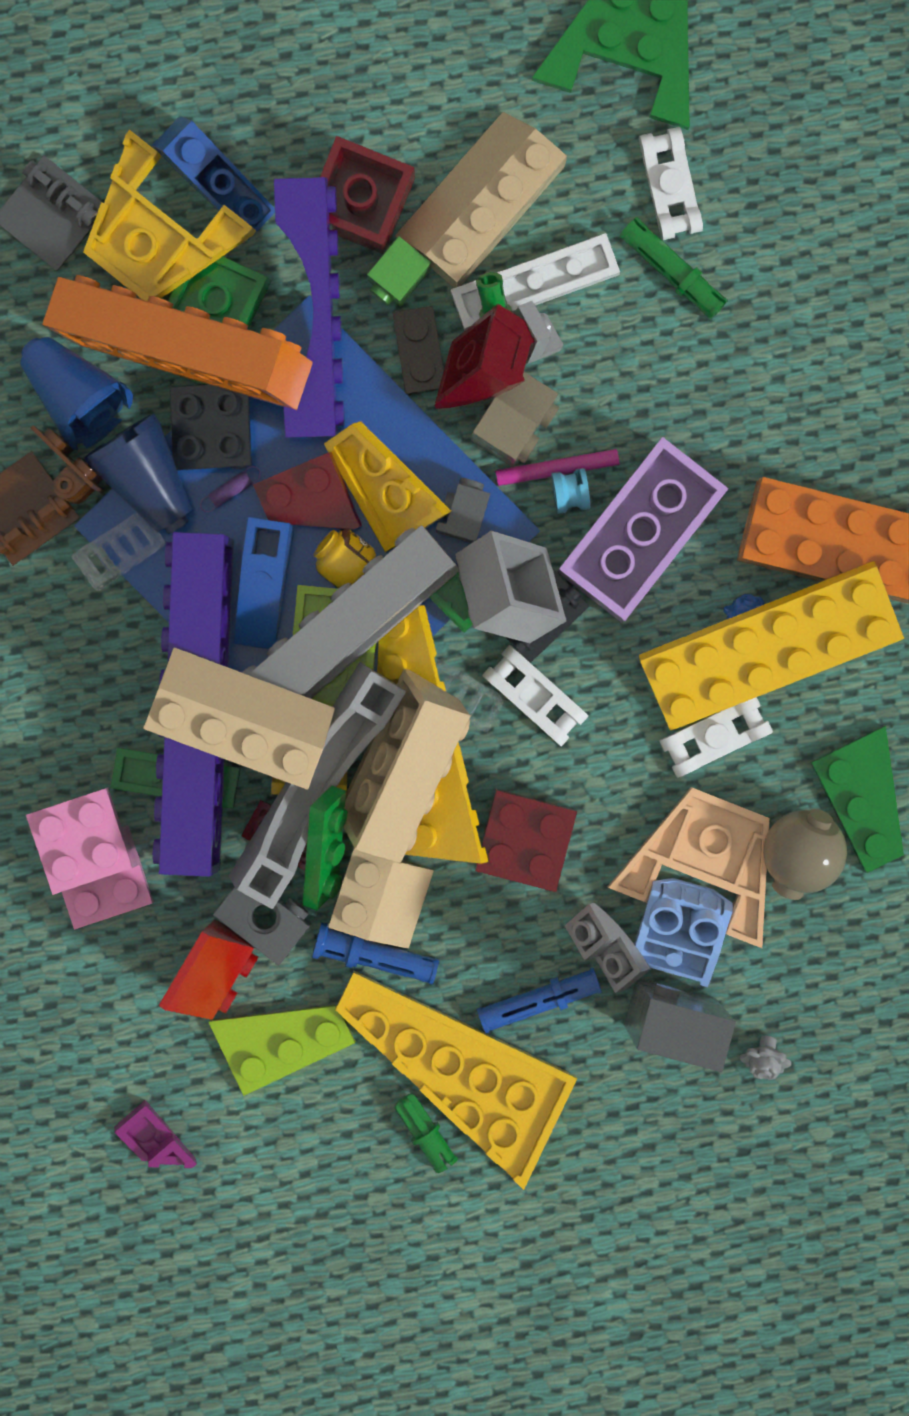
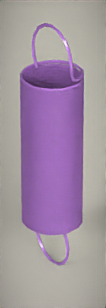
(230, 489)

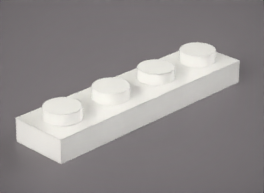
(544, 277)

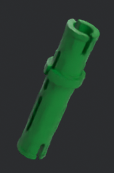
(678, 272)

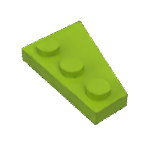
(279, 1043)

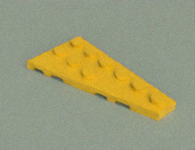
(451, 824)
(478, 1081)

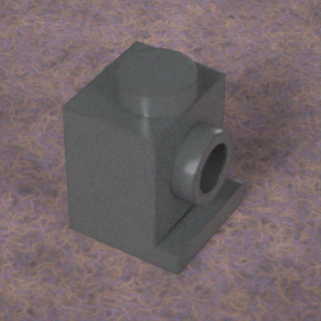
(467, 509)

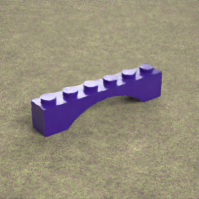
(303, 216)

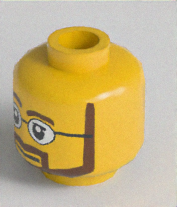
(343, 557)

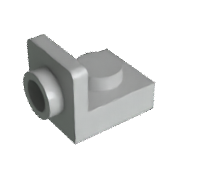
(542, 330)

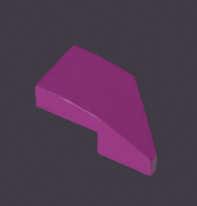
(152, 1138)

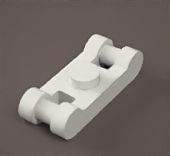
(670, 183)
(535, 695)
(715, 736)

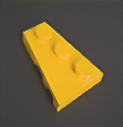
(383, 485)

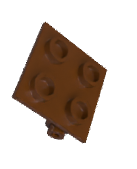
(77, 478)
(29, 509)

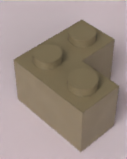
(513, 418)

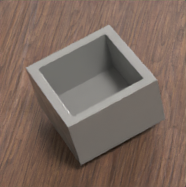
(510, 587)

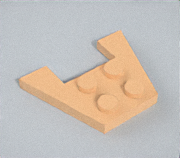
(714, 845)

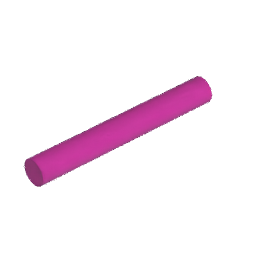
(564, 465)

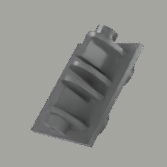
(49, 212)

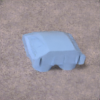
(688, 934)

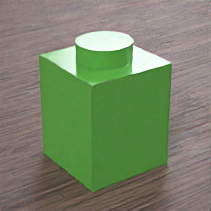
(398, 273)

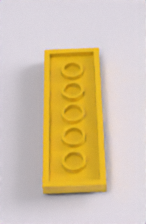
(772, 646)

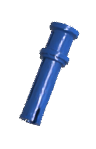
(359, 951)

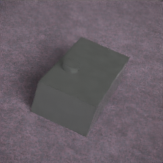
(679, 1025)

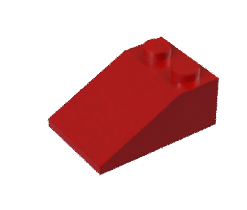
(209, 973)

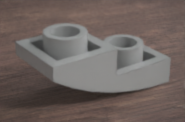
(602, 938)

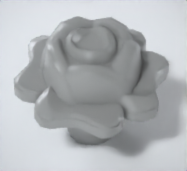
(765, 1060)

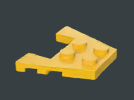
(143, 243)

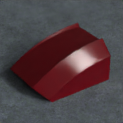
(485, 359)

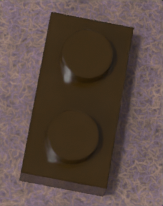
(418, 349)

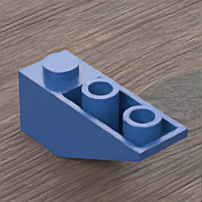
(212, 172)
(262, 582)

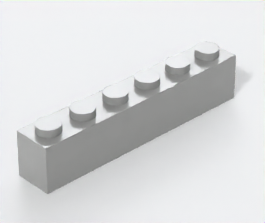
(358, 615)

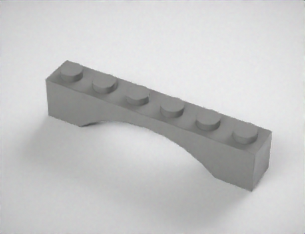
(281, 837)

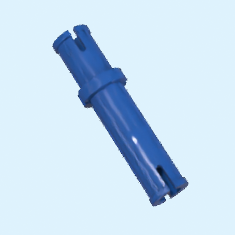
(539, 1000)

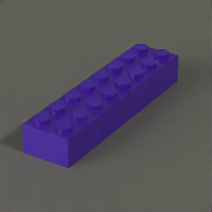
(193, 778)

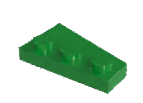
(863, 797)

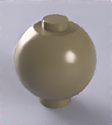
(804, 853)

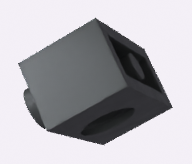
(274, 940)

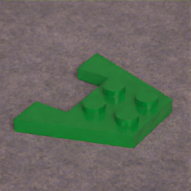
(631, 34)

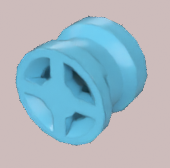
(570, 490)

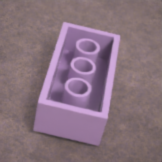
(642, 530)

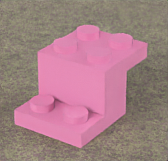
(90, 858)

